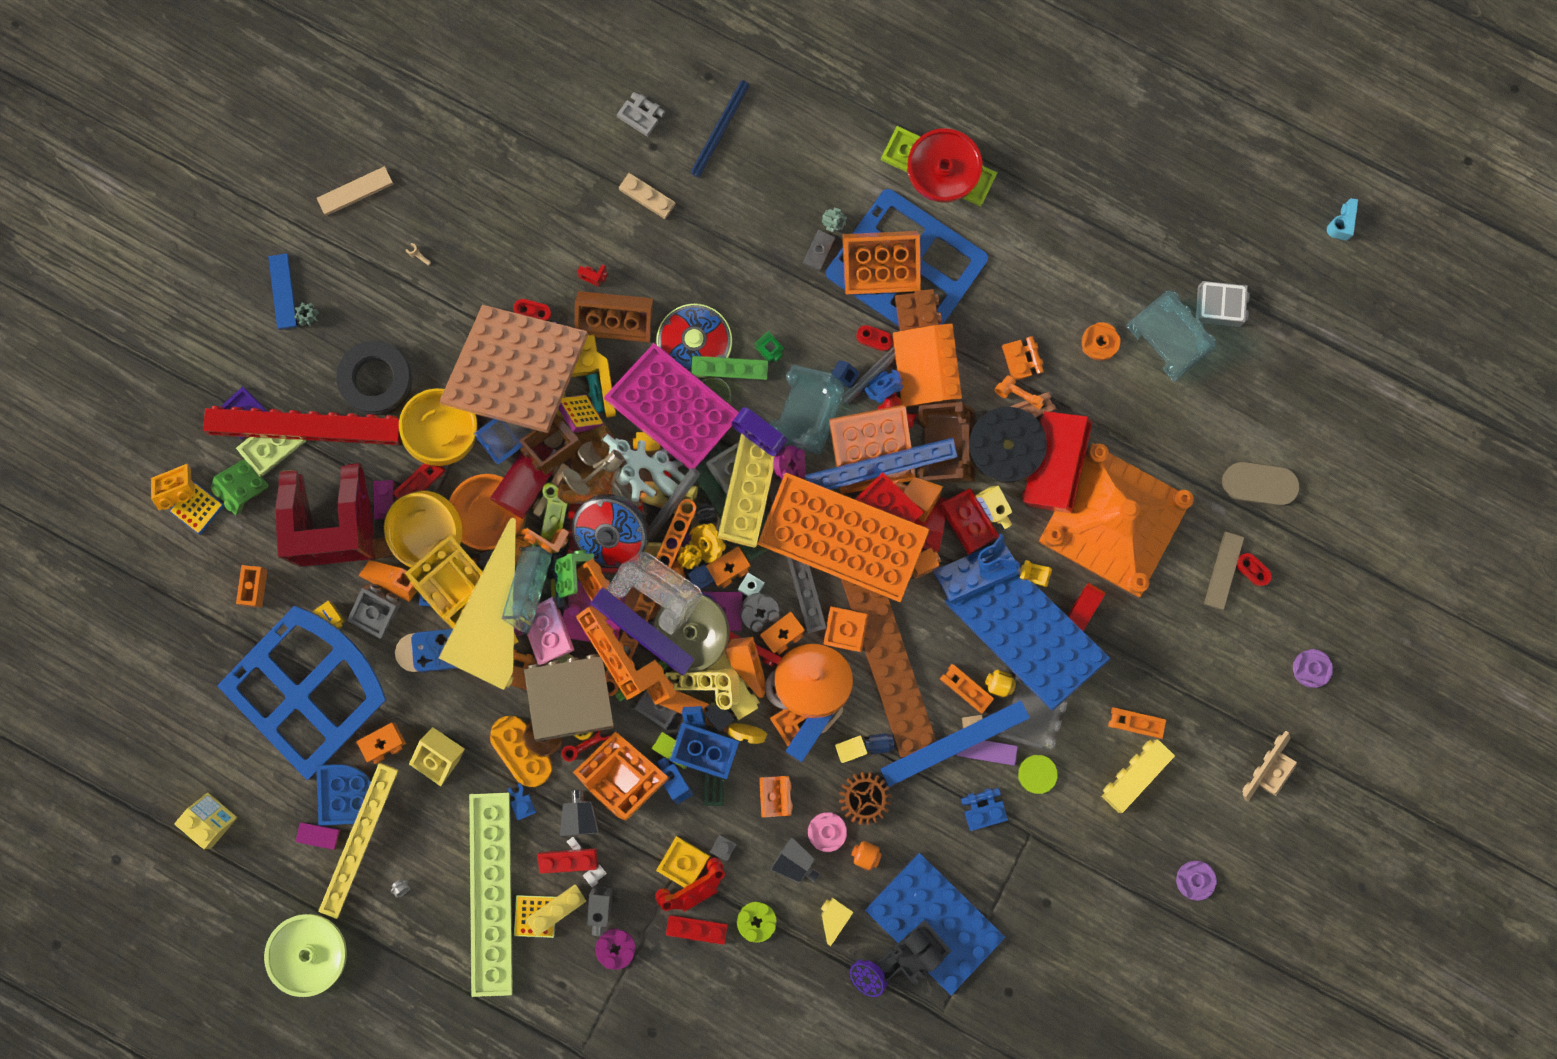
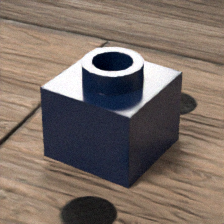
(845, 373)

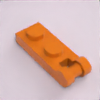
(967, 689)
(1138, 723)

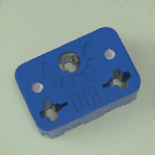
(425, 645)

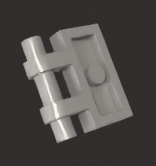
(638, 118)

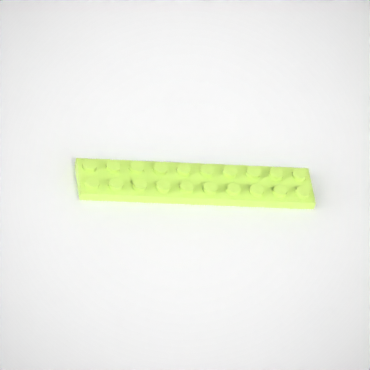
(490, 895)

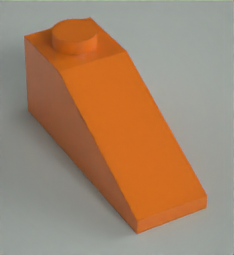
(746, 662)

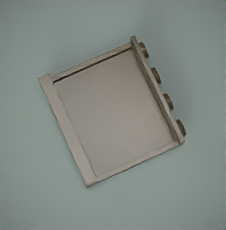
(568, 698)

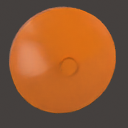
(813, 680)

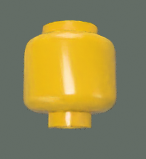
(1001, 683)

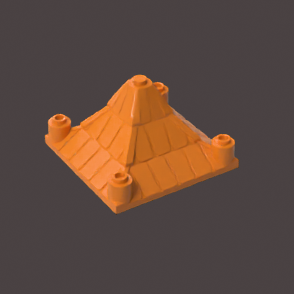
(1117, 521)

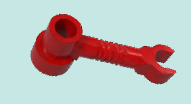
(584, 745)

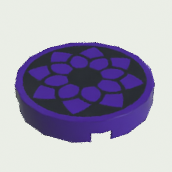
(868, 978)

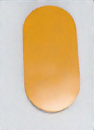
(509, 744)

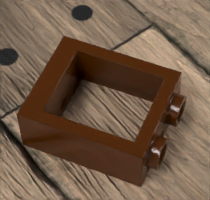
(536, 437)

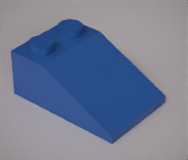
(704, 750)

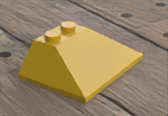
(445, 579)

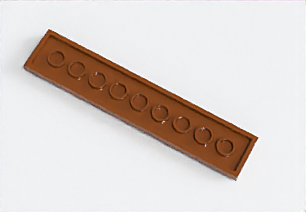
(892, 671)

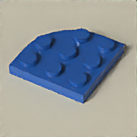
(340, 793)

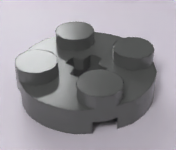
(769, 616)

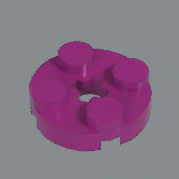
(791, 455)
(626, 953)

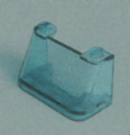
(809, 407)

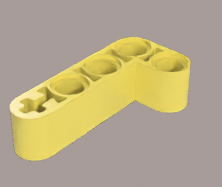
(717, 683)

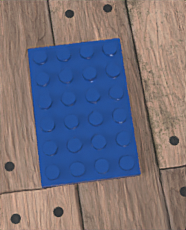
(927, 895)

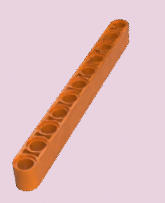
(663, 551)

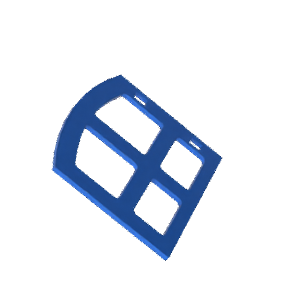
(299, 695)

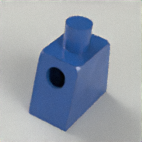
(677, 787)

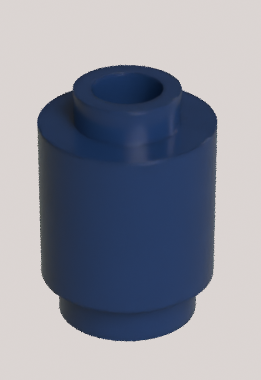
(879, 743)

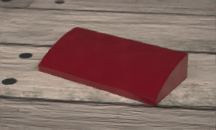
(523, 483)

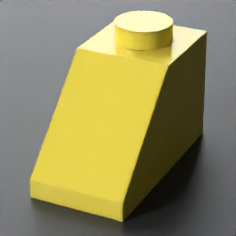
(834, 918)

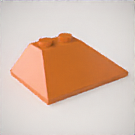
(620, 776)

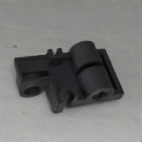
(916, 954)

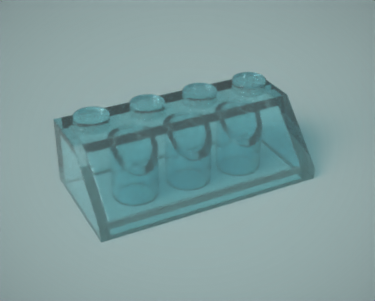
(526, 588)

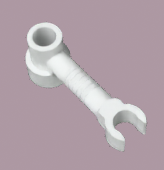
(591, 876)

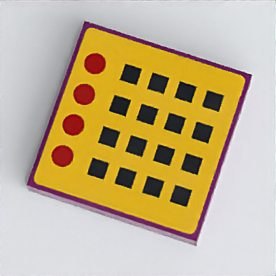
(579, 413)

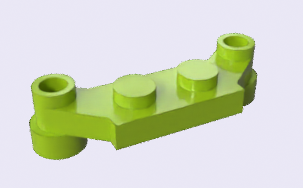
(554, 513)

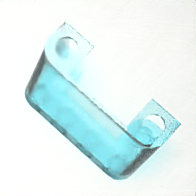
(1173, 334)

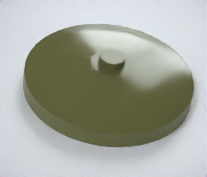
(703, 635)

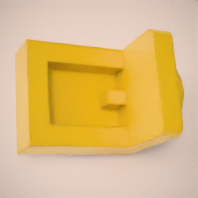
(1035, 573)

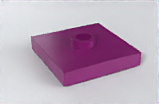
(731, 605)

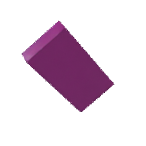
(317, 835)

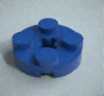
(884, 386)

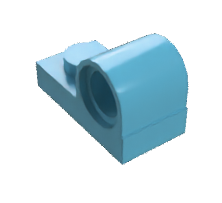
(1345, 220)

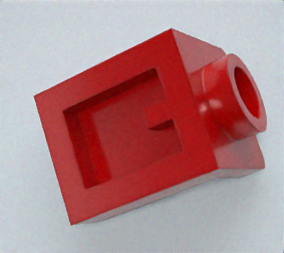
(589, 275)

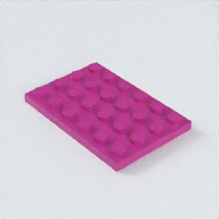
(672, 406)

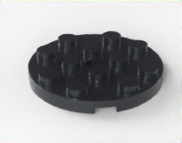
(1008, 464)

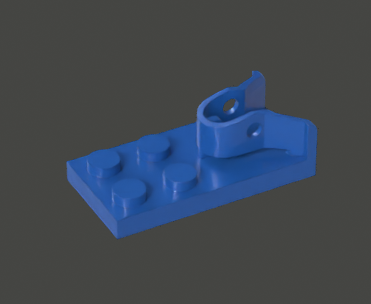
(977, 571)

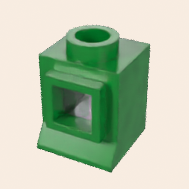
(769, 347)

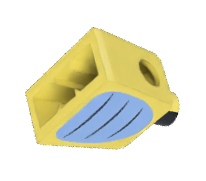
(990, 500)

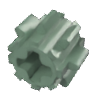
(834, 219)
(301, 313)

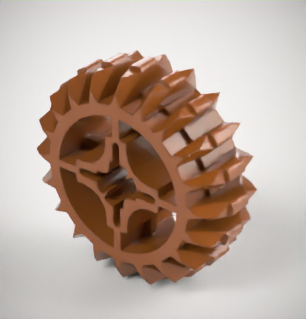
(850, 790)

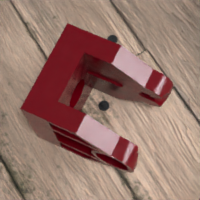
(309, 547)

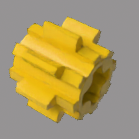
(689, 556)

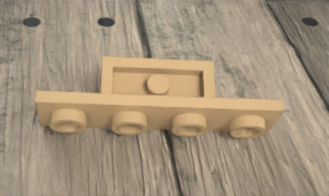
(1274, 770)

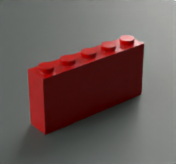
(1058, 476)

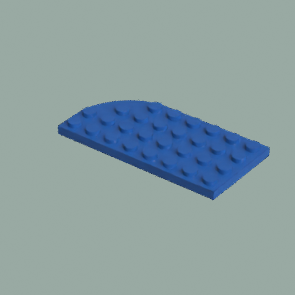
(1032, 638)

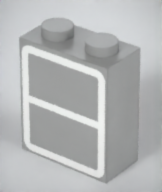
(1222, 304)

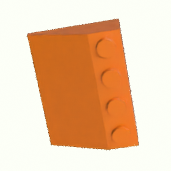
(881, 262)
(927, 365)

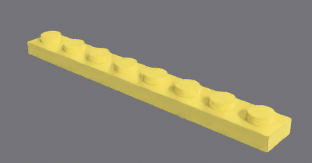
(358, 840)

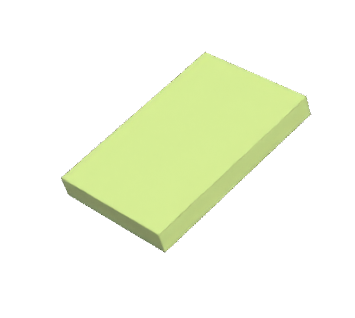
(266, 453)

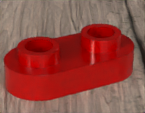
(533, 309)
(874, 339)
(1254, 568)

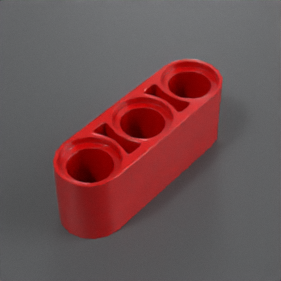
(1086, 605)

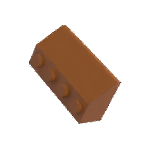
(614, 316)

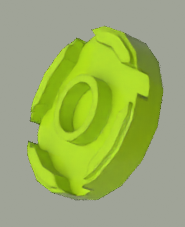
(1037, 774)

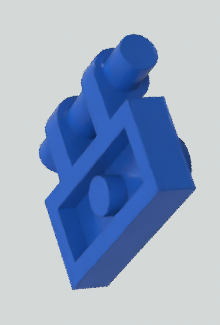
(985, 815)

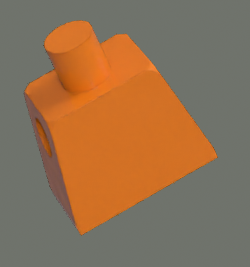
(923, 494)

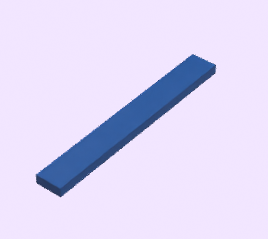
(887, 464)
(955, 743)

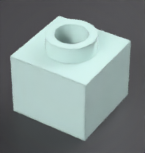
(750, 578)

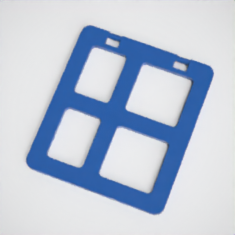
(933, 229)

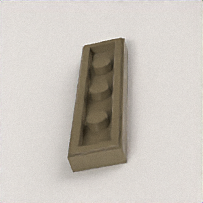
(1223, 571)

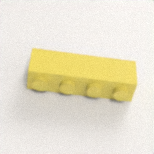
(748, 702)
(1137, 775)

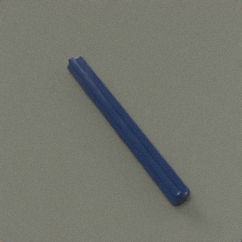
(720, 128)

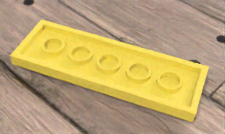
(746, 494)

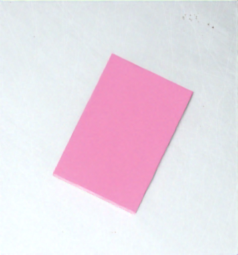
(549, 633)

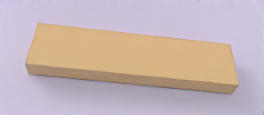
(354, 191)

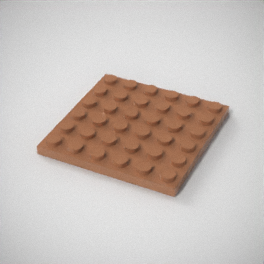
(514, 368)

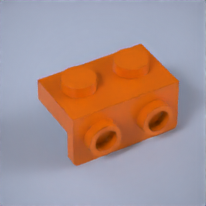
(775, 796)

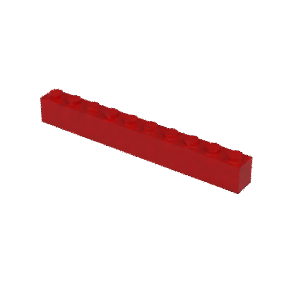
(301, 426)

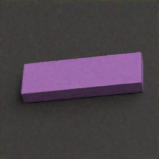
(991, 752)

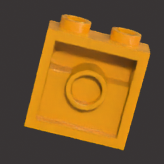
(172, 487)

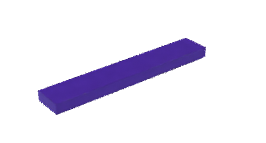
(642, 631)

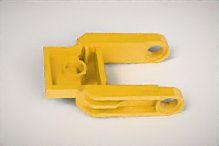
(590, 363)

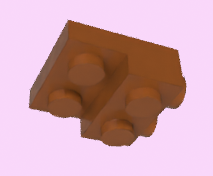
(917, 310)

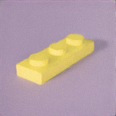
(555, 910)

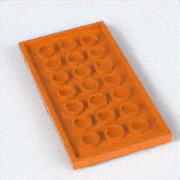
(843, 537)

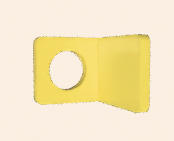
(851, 749)

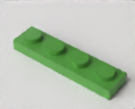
(729, 367)

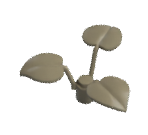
(610, 464)

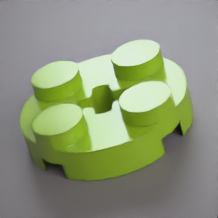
(762, 912)

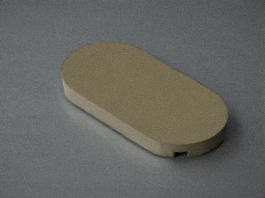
(1260, 483)

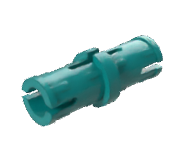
(595, 393)

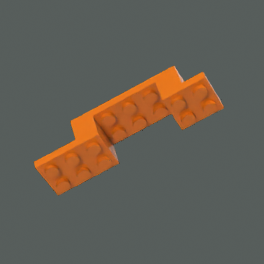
(612, 651)

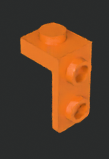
(558, 541)

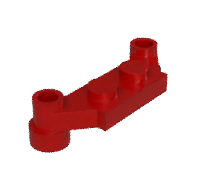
(695, 892)

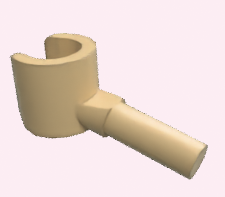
(416, 253)

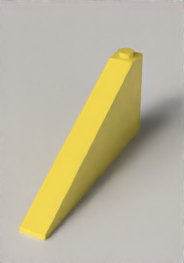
(481, 639)

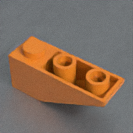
(389, 578)

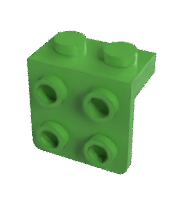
(238, 486)
(566, 572)

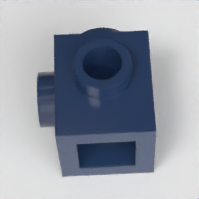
(701, 577)

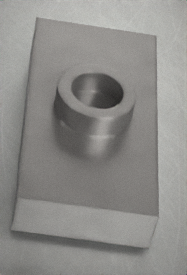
(818, 250)

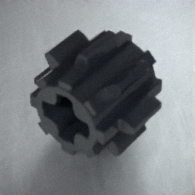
(706, 514)

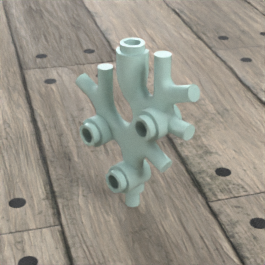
(638, 459)

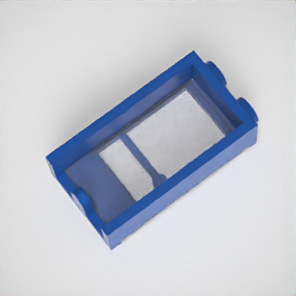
(501, 438)

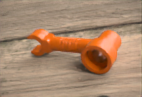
(1007, 386)

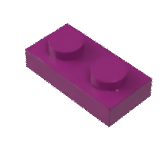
(383, 498)

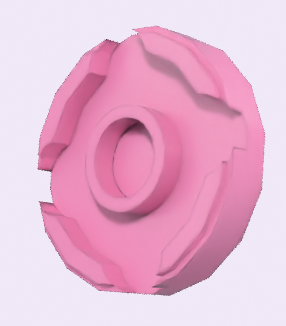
(827, 832)

